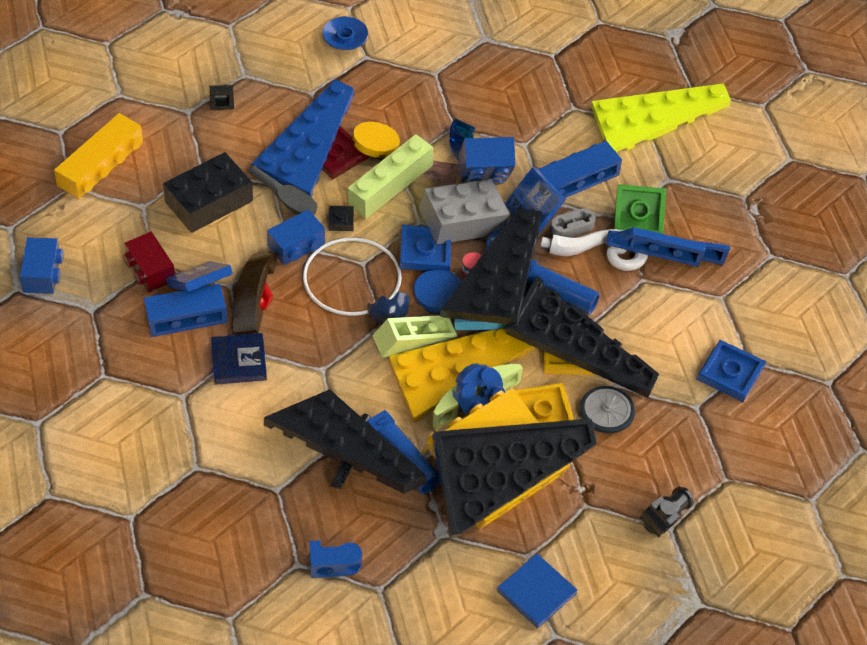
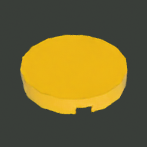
(375, 139)

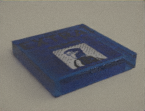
(238, 358)

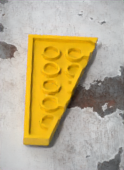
(431, 371)

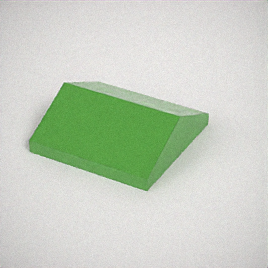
(640, 208)

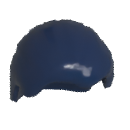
(389, 308)

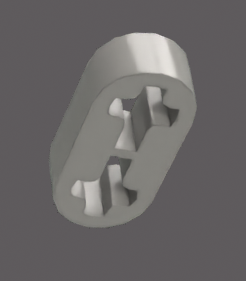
(573, 224)

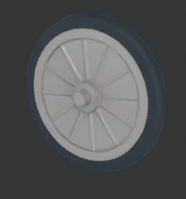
(609, 409)

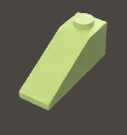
(411, 333)

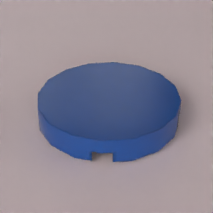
(435, 288)

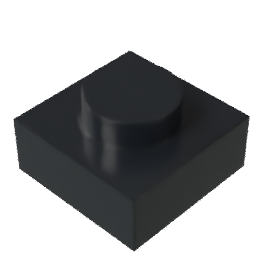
(341, 218)

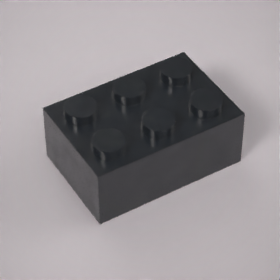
(208, 192)

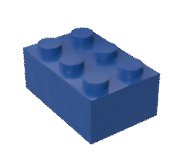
(486, 159)

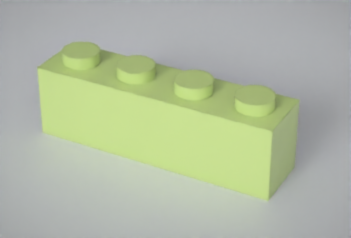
(390, 176)

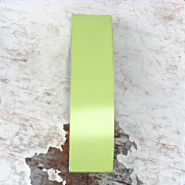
(448, 407)

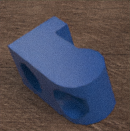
(334, 561)

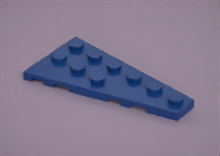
(304, 145)

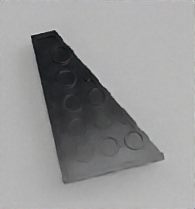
(497, 464)

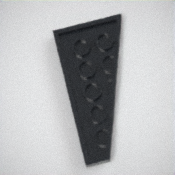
(576, 338)
(342, 434)

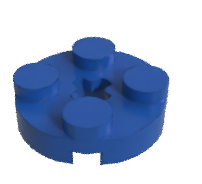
(469, 379)

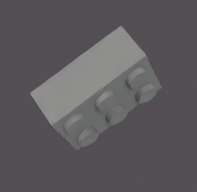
(463, 211)

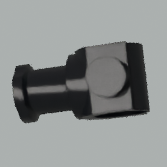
(666, 511)

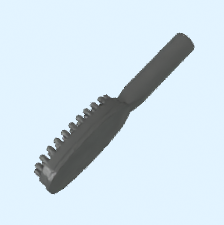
(290, 196)

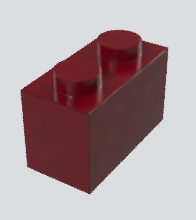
(149, 261)

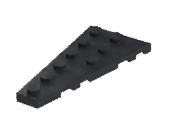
(499, 279)

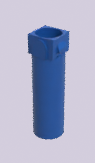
(571, 291)
(390, 431)

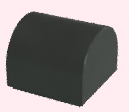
(221, 97)

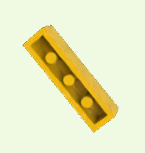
(98, 156)

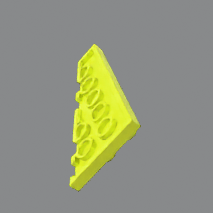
(651, 115)

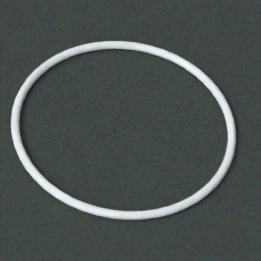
(345, 240)

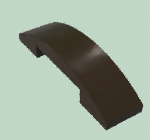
(249, 291)

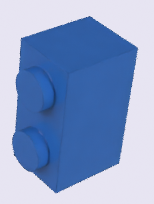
(296, 237)
(40, 265)

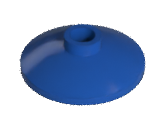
(345, 33)

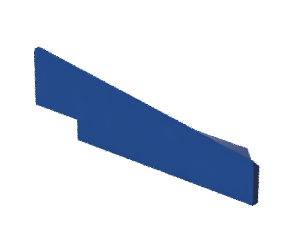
(668, 247)

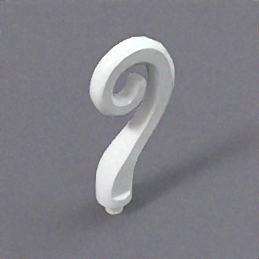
(572, 246)

